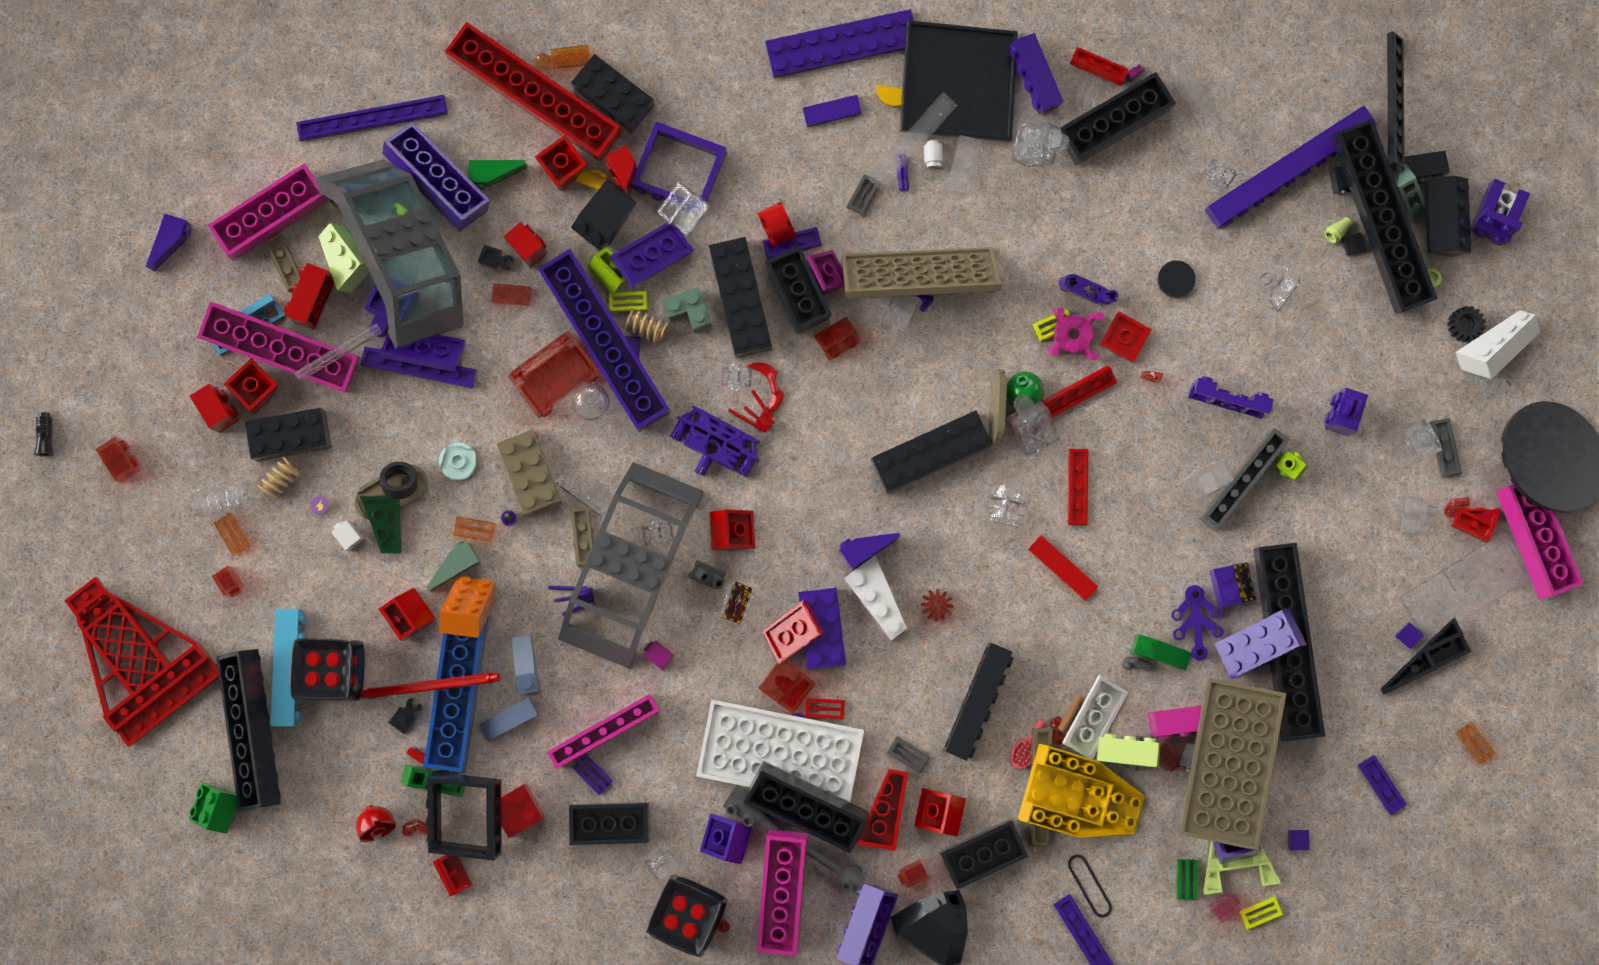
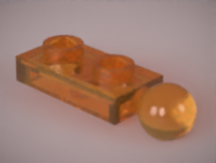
(564, 57)

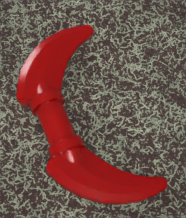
(769, 372)

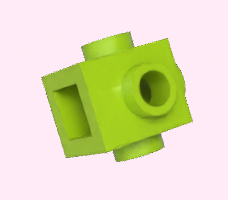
(1297, 468)

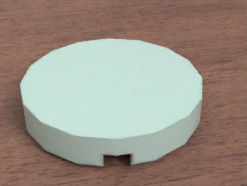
(462, 465)

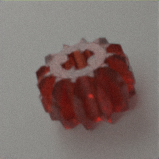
(943, 608)

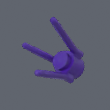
(585, 595)

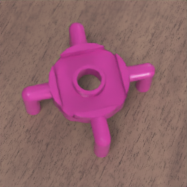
(1084, 336)

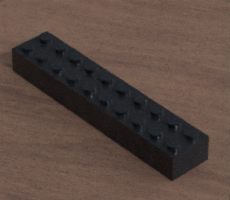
(1383, 216)
(1295, 673)

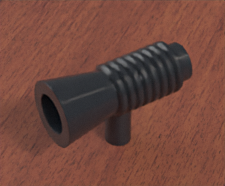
(43, 435)

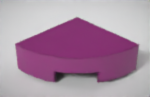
(1134, 72)

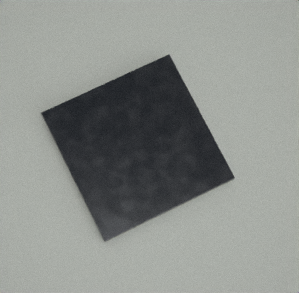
(970, 68)

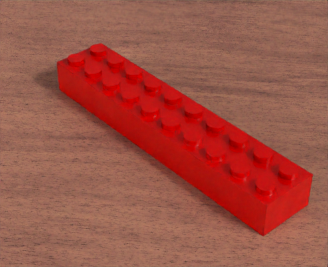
(533, 92)

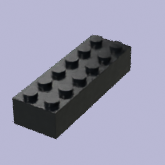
(1117, 118)
(740, 297)
(931, 452)
(977, 701)
(806, 807)

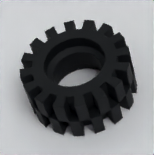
(1472, 314)

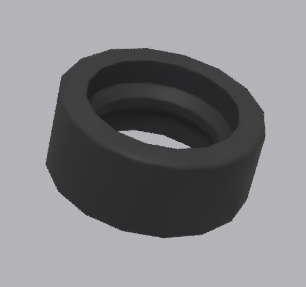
(398, 468)

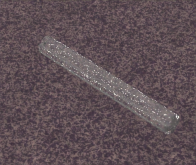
(338, 352)

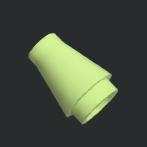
(1336, 231)

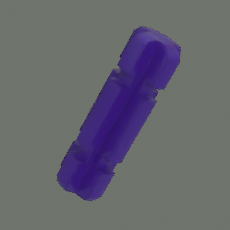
(903, 177)

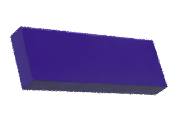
(832, 110)
(805, 239)
(1381, 785)

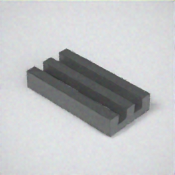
(856, 208)
(894, 746)

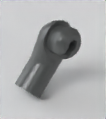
(1136, 661)

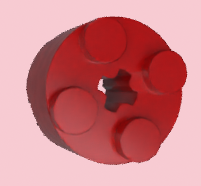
(776, 224)

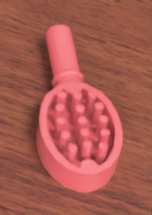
(1021, 752)

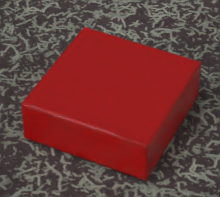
(416, 754)

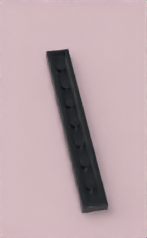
(1395, 101)

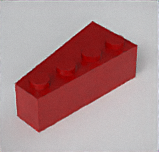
(885, 812)

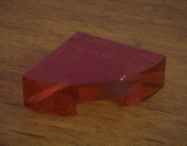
(1152, 376)

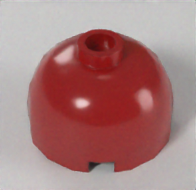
(373, 822)

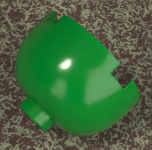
(1025, 384)

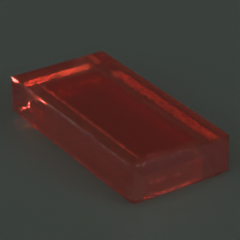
(511, 294)

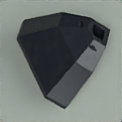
(935, 927)

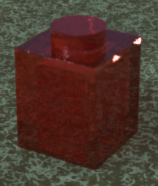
(228, 581)
(1169, 757)
(912, 873)

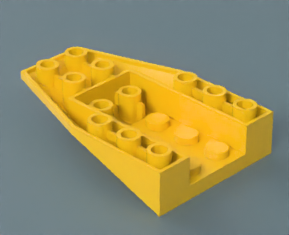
(1079, 796)

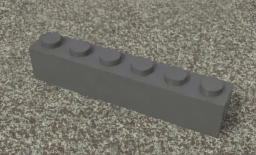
(1244, 479)

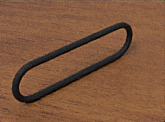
(1083, 891)

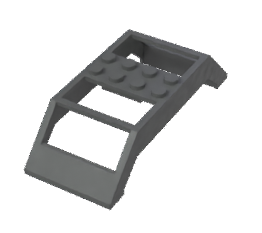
(629, 564)

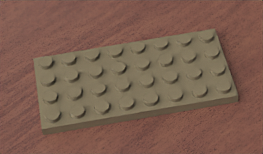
(920, 273)
(1232, 763)

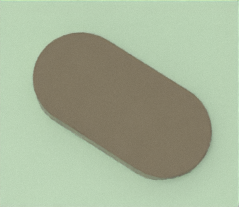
(997, 412)
(396, 480)

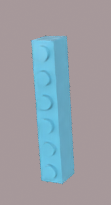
(286, 629)

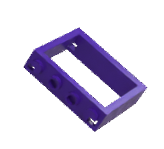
(684, 138)

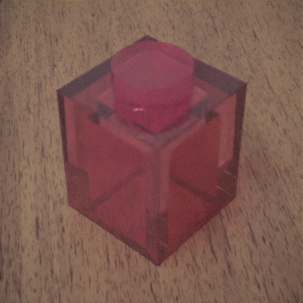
(1225, 907)

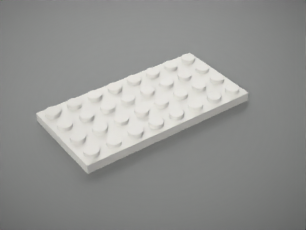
(810, 749)

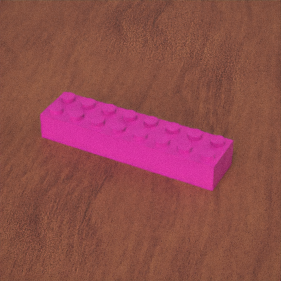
(274, 345)

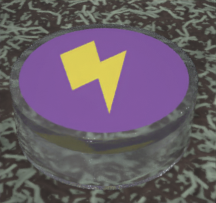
(320, 505)

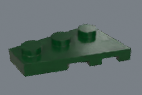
(385, 521)

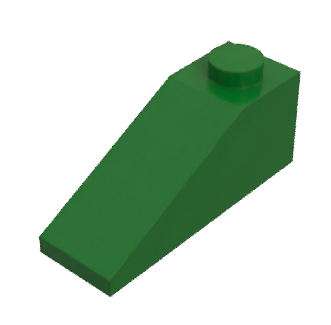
(490, 172)
(1160, 652)
(417, 778)

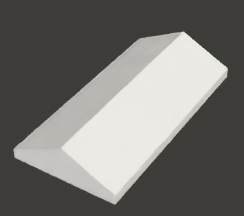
(1095, 717)

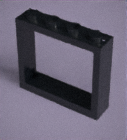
(493, 817)

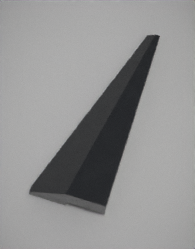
(1440, 650)

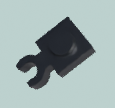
(492, 257)
(403, 717)

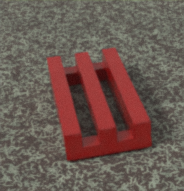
(808, 707)

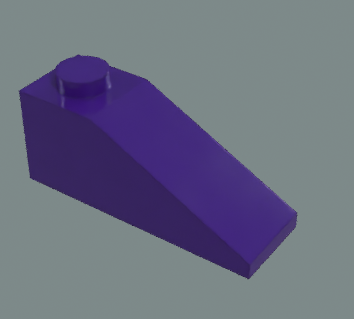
(169, 238)

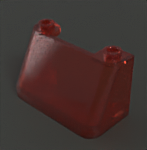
(553, 373)

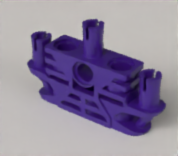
(722, 431)

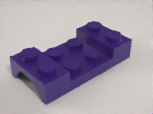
(1205, 391)

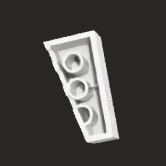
(1499, 345)
(874, 593)

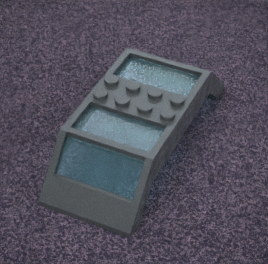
(399, 249)

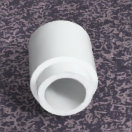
(933, 154)

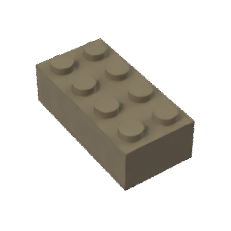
(529, 473)

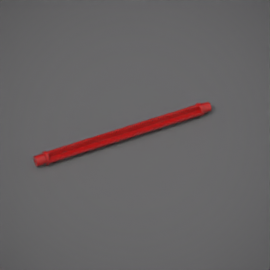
(455, 682)

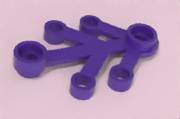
(1196, 619)

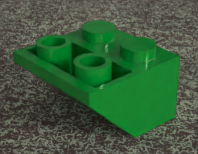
(213, 808)

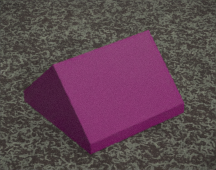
(826, 271)

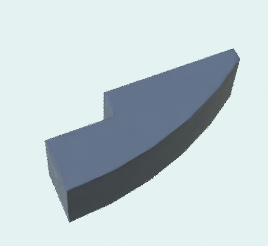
(509, 719)

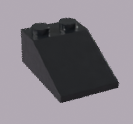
(604, 215)

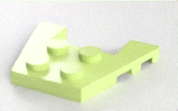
(1212, 879)

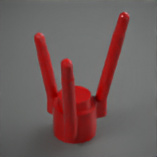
(763, 422)

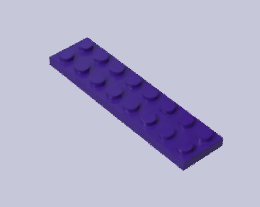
(838, 43)

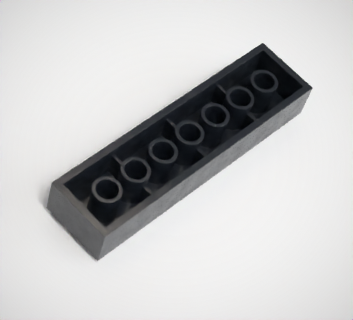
(248, 729)

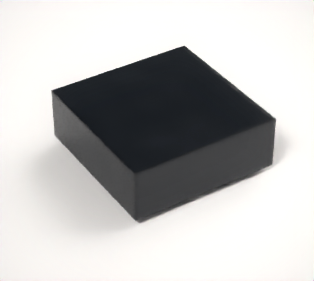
(1353, 244)

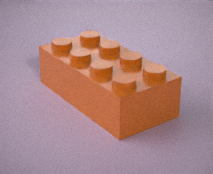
(467, 607)

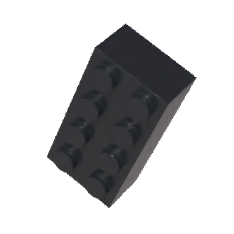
(613, 93)
(798, 290)
(288, 434)
(609, 823)
(983, 854)

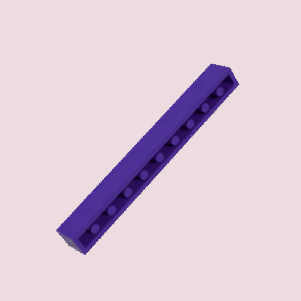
(1281, 173)

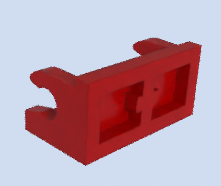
(452, 874)

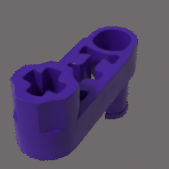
(1102, 296)

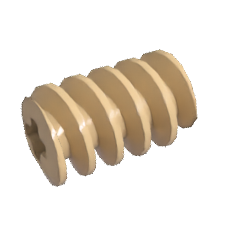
(645, 326)
(279, 478)

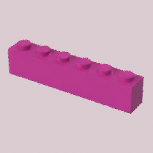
(603, 731)

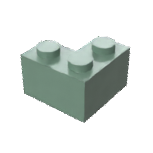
(689, 304)

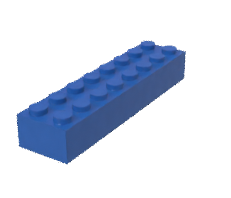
(454, 707)

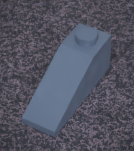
(525, 665)

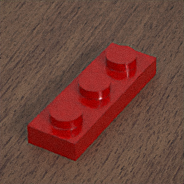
(1099, 66)

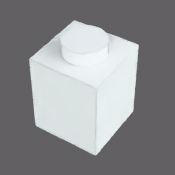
(347, 535)

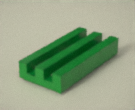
(1187, 896)

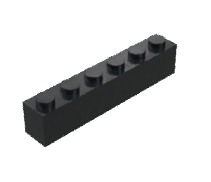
(1422, 166)

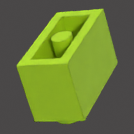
(606, 271)

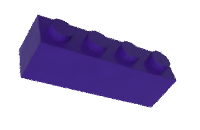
(1036, 73)

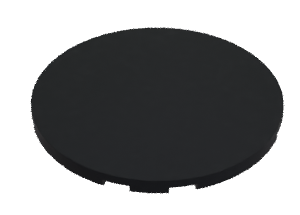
(1552, 456)

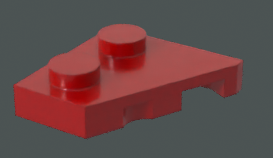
(1476, 522)

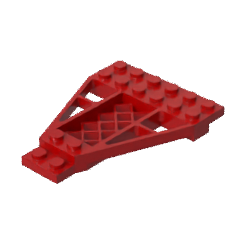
(163, 692)

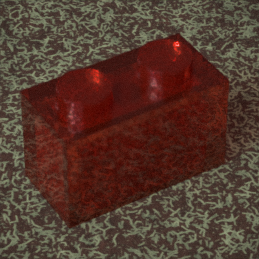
(118, 459)

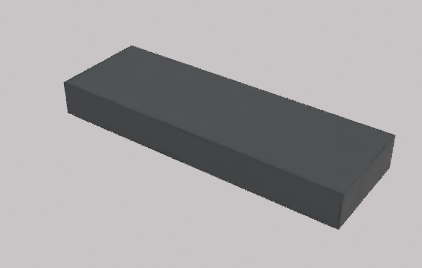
(1448, 456)

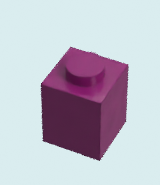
(658, 654)

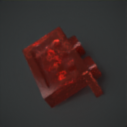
(837, 338)

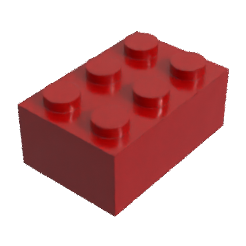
(309, 296)

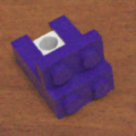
(1494, 223)

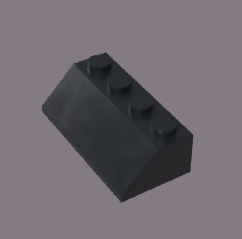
(1448, 215)

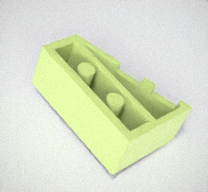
(343, 257)
(1129, 751)

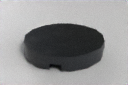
(1176, 279)

